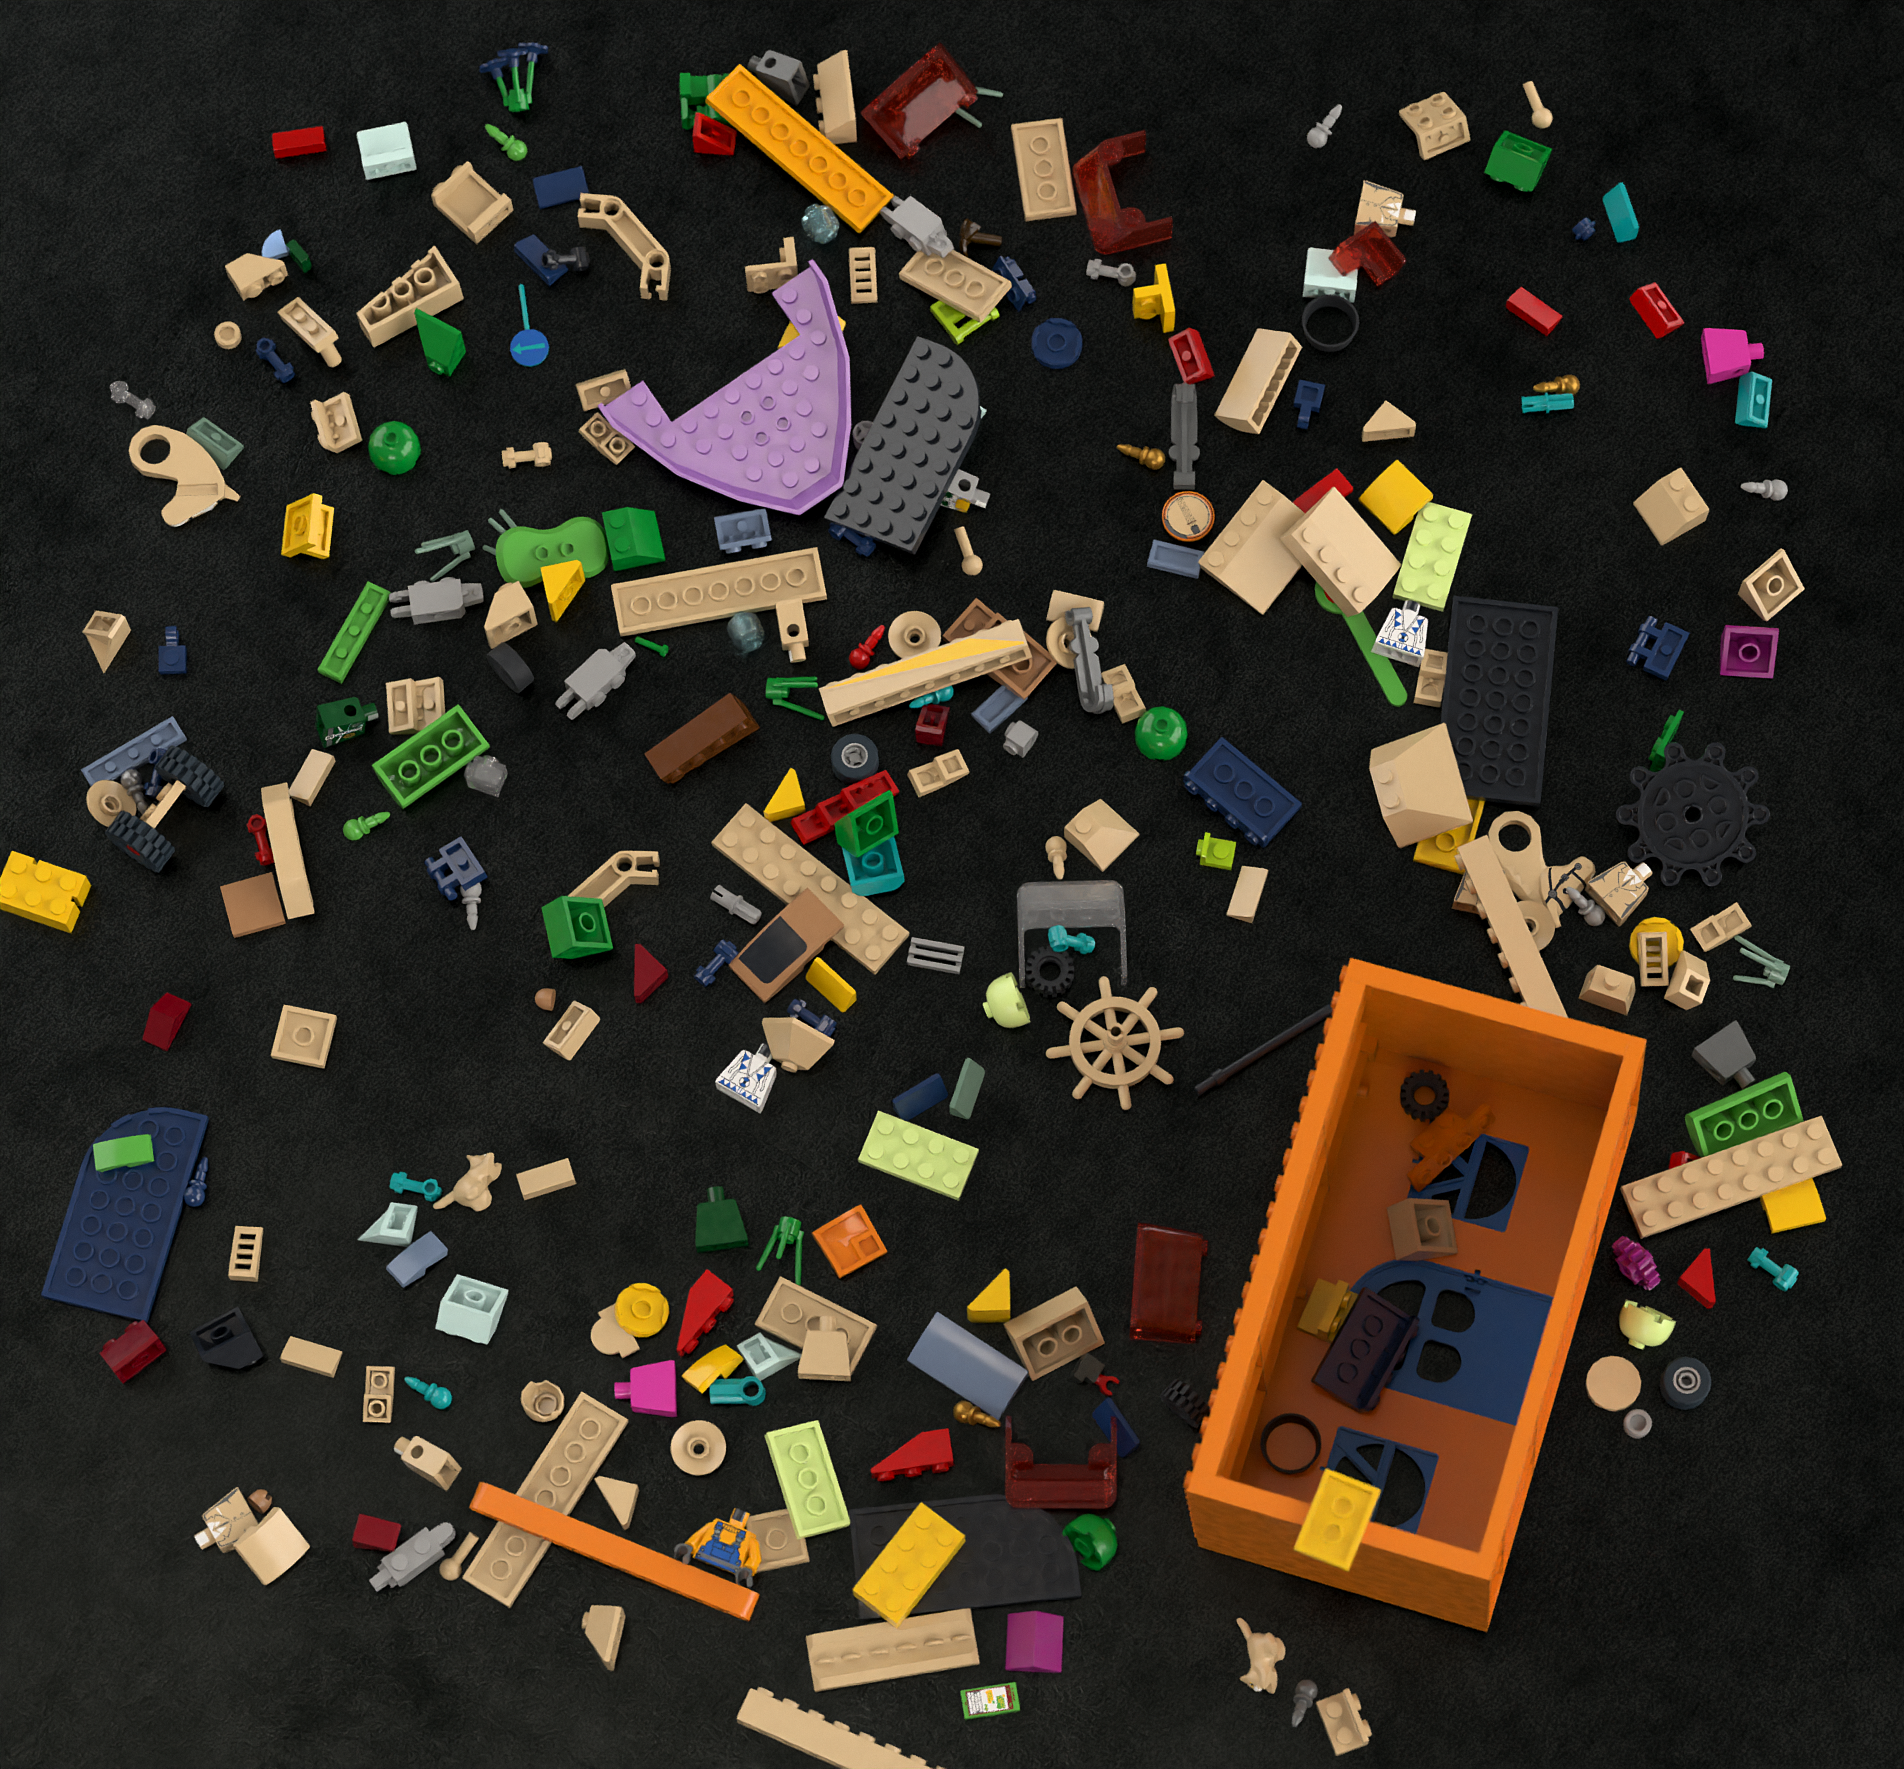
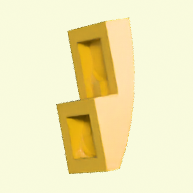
(717, 1362)

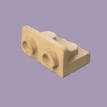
(1343, 1722)

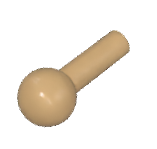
(1541, 117)
(971, 563)
(451, 1567)

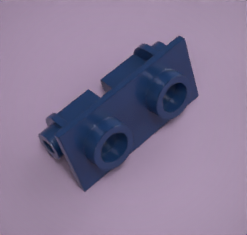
(1020, 290)

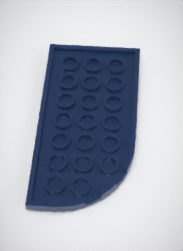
(126, 1218)

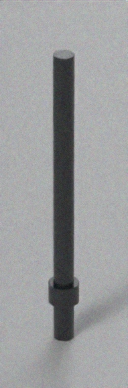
(1220, 1077)

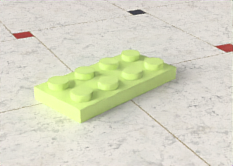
(1432, 556)
(918, 1155)
(807, 1479)

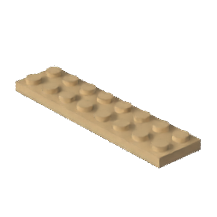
(717, 591)
(790, 869)
(1731, 1177)
(553, 1482)

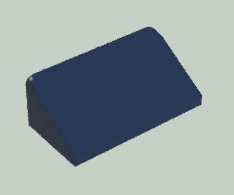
(560, 187)
(531, 251)
(920, 1097)
(1126, 1438)

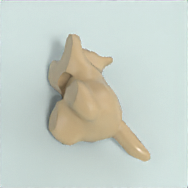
(473, 1186)
(1264, 1653)

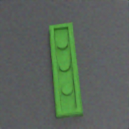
(354, 632)

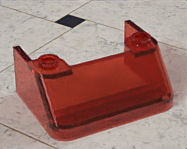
(1110, 226)
(1061, 1484)

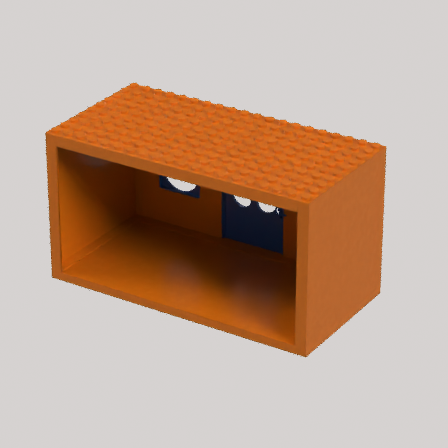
(1564, 1121)

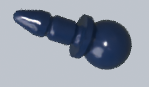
(194, 1194)

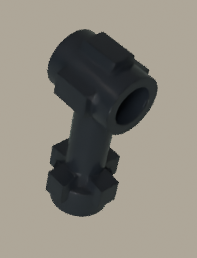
(578, 258)

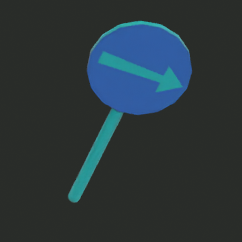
(528, 346)

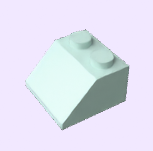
(471, 1309)

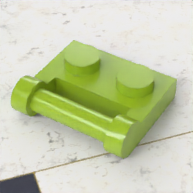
(949, 316)

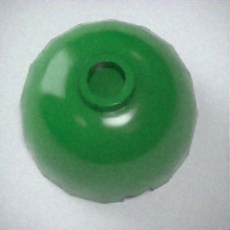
(394, 447)
(1161, 733)
(1092, 1539)

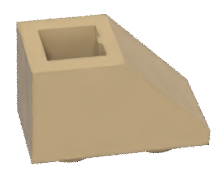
(254, 273)
(1688, 981)

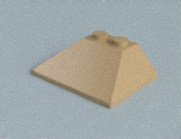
(1419, 786)

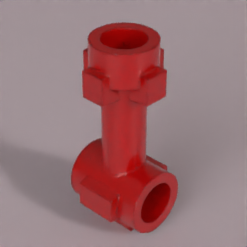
(258, 827)

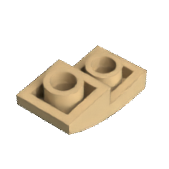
(606, 439)
(378, 1394)

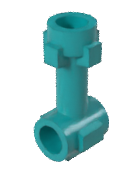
(1060, 940)
(428, 1188)
(1784, 1277)

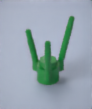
(779, 688)
(786, 1232)

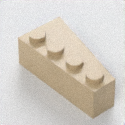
(426, 287)

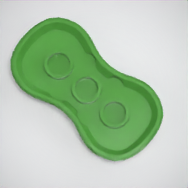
(525, 550)

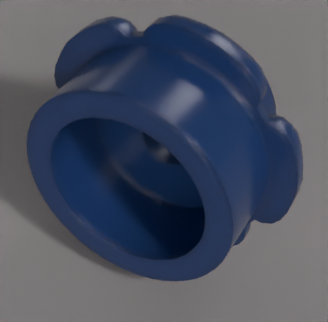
(1584, 229)

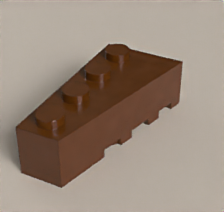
(702, 738)

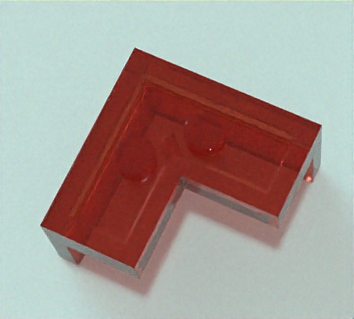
(1372, 251)

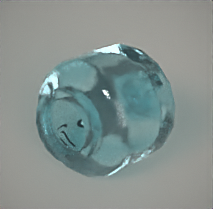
(820, 223)
(746, 631)

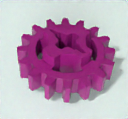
(1636, 1263)

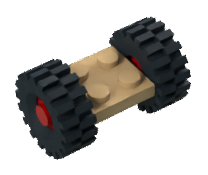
(183, 776)

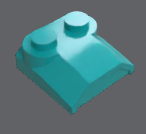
(875, 870)

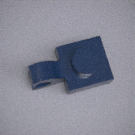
(1308, 399)
(173, 656)

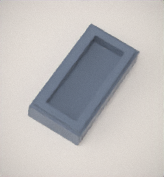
(1175, 559)
(997, 708)

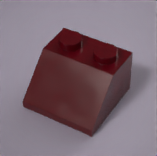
(132, 1350)

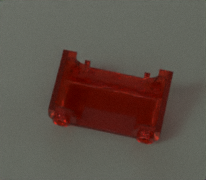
(920, 101)
(1166, 1284)

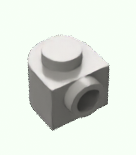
(1019, 738)

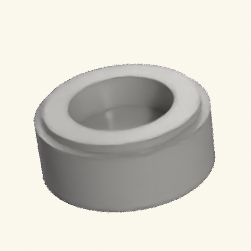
(1637, 1423)

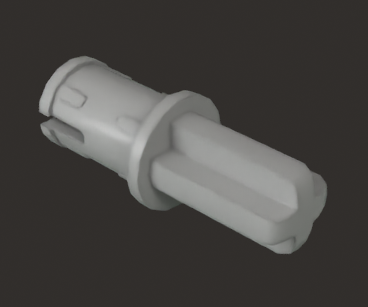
(736, 905)

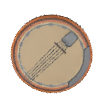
(1188, 516)

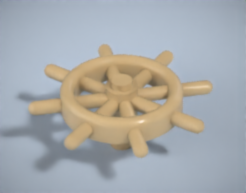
(1114, 1042)

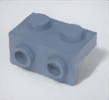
(743, 529)

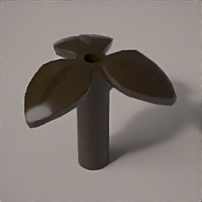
(970, 233)

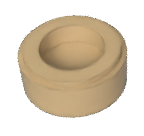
(227, 335)

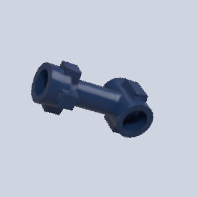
(266, 351)
(864, 545)
(154, 787)
(725, 953)
(824, 1024)

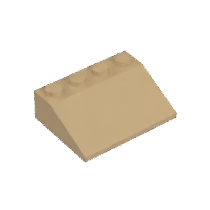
(1249, 550)
(1341, 553)

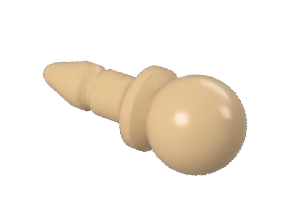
(1056, 851)

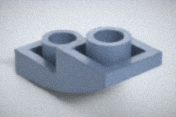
(416, 1258)

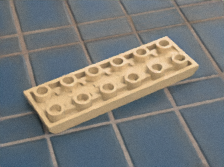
(887, 1653)

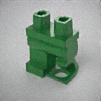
(694, 92)

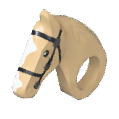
(191, 466)
(1527, 871)

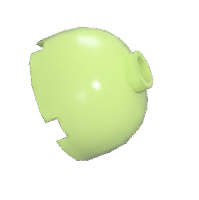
(1006, 1002)
(1644, 1325)

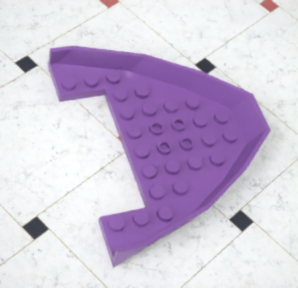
(774, 430)

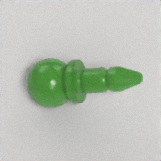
(515, 148)
(355, 828)

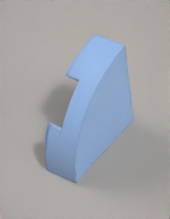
(274, 246)

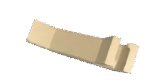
(630, 236)
(287, 850)
(610, 882)

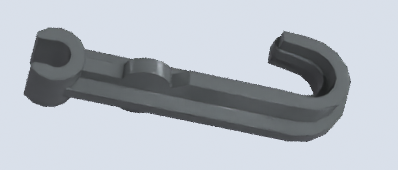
(1184, 434)
(1093, 694)

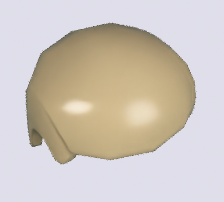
(542, 1401)

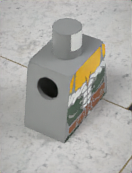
(963, 492)

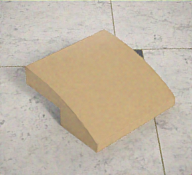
(414, 704)
(271, 1546)

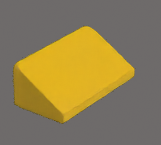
(831, 985)

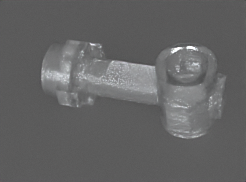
(121, 394)

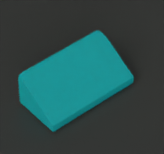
(1621, 213)
(1753, 400)

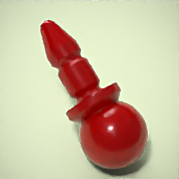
(860, 657)

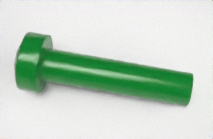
(662, 649)

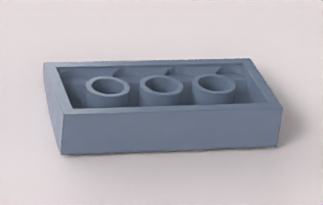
(967, 1366)

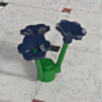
(517, 98)

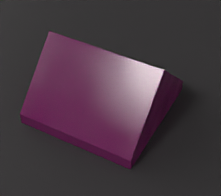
(1748, 651)
(1034, 1642)

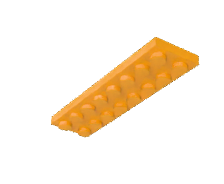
(799, 148)

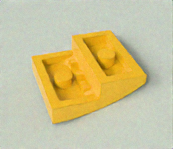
(1395, 497)
(1793, 1206)

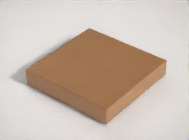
(252, 905)

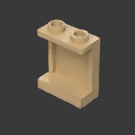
(471, 202)

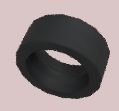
(510, 667)

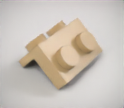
(336, 423)

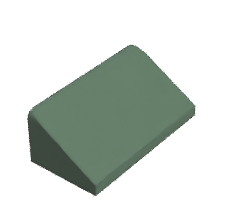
(215, 441)
(967, 1089)

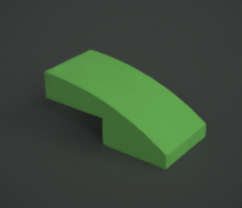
(123, 1152)

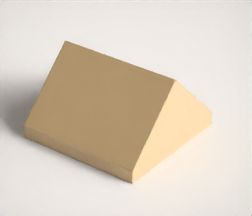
(1771, 586)

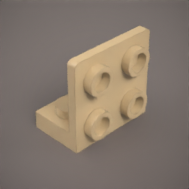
(1437, 124)
(774, 275)

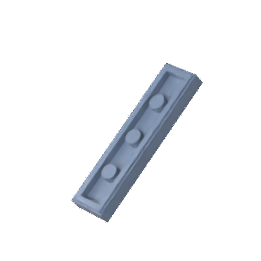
(135, 752)

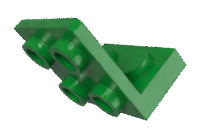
(1670, 729)

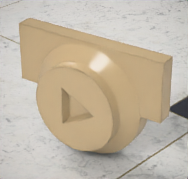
(610, 1337)

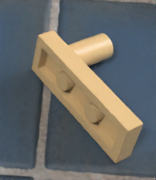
(311, 330)

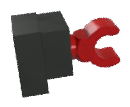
(1089, 1370)

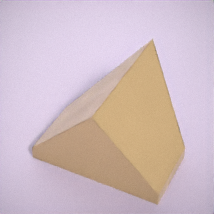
(106, 635)

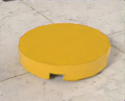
(1674, 940)
(641, 1310)

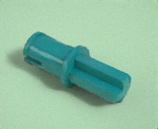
(1547, 402)

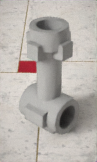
(1124, 273)

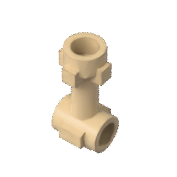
(540, 454)

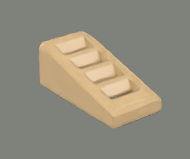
(861, 259)
(1663, 959)
(245, 1274)

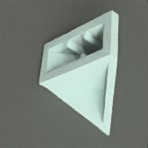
(394, 1226)
(766, 1356)

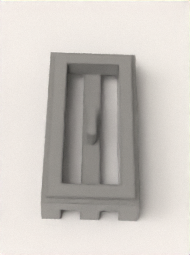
(936, 955)

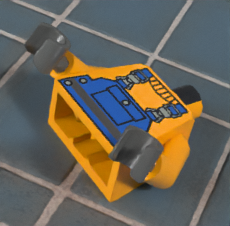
(725, 1547)

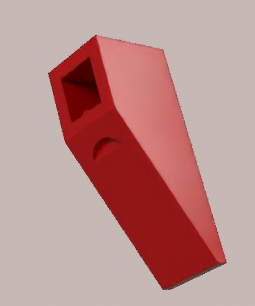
(704, 1302)
(923, 1452)

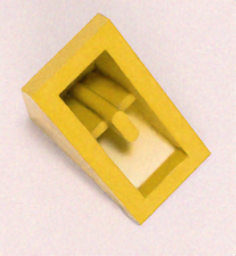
(786, 800)

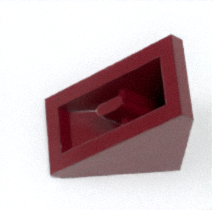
(932, 724)
(648, 974)
(165, 1020)
(375, 1534)

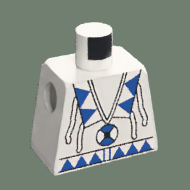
(1403, 635)
(749, 1078)

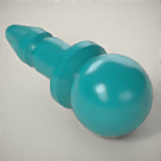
(933, 697)
(439, 1397)

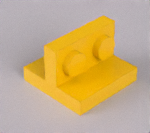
(1156, 300)
(308, 528)
(1326, 1309)

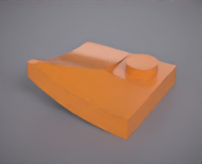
(849, 1241)

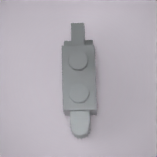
(918, 226)
(436, 600)
(596, 678)
(413, 1556)

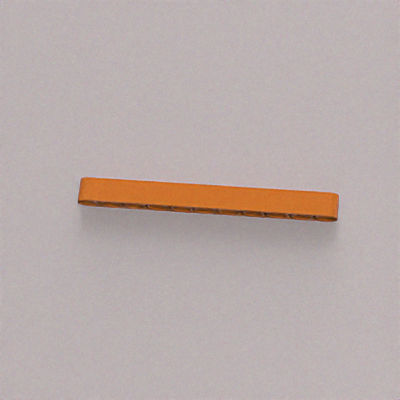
(614, 1551)

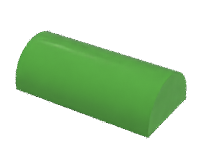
(430, 756)
(1745, 1115)

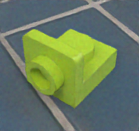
(1216, 852)

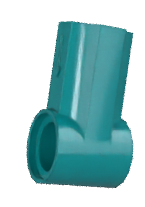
(733, 1391)

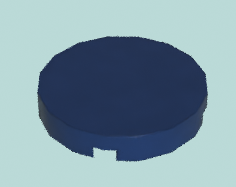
(1056, 343)

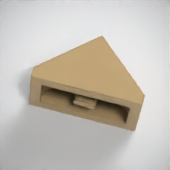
(1388, 424)
(620, 1497)

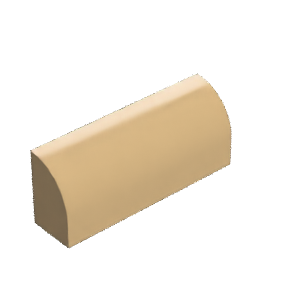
(1258, 380)

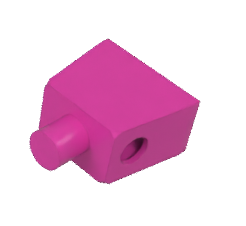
(1728, 353)
(651, 1389)

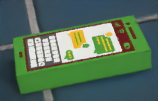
(990, 1700)

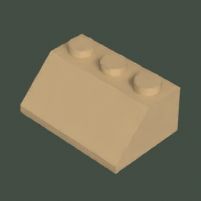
(836, 99)
(1054, 1333)

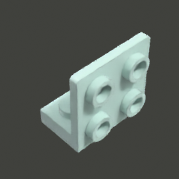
(386, 150)
(1324, 278)

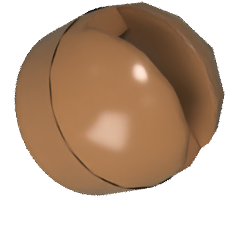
(546, 998)
(259, 1501)

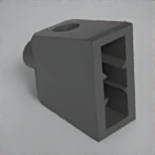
(781, 75)
(1727, 1056)

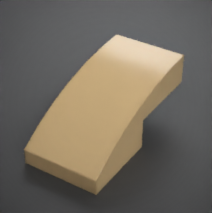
(1431, 678)
(1126, 699)
(939, 773)
(1721, 927)

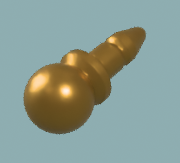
(1560, 385)
(1152, 458)
(966, 1412)

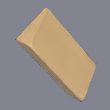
(603, 389)
(1065, 601)
(311, 776)
(1247, 893)
(572, 1030)
(546, 1179)
(311, 1356)

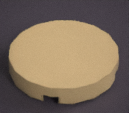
(1613, 1383)

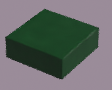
(299, 255)

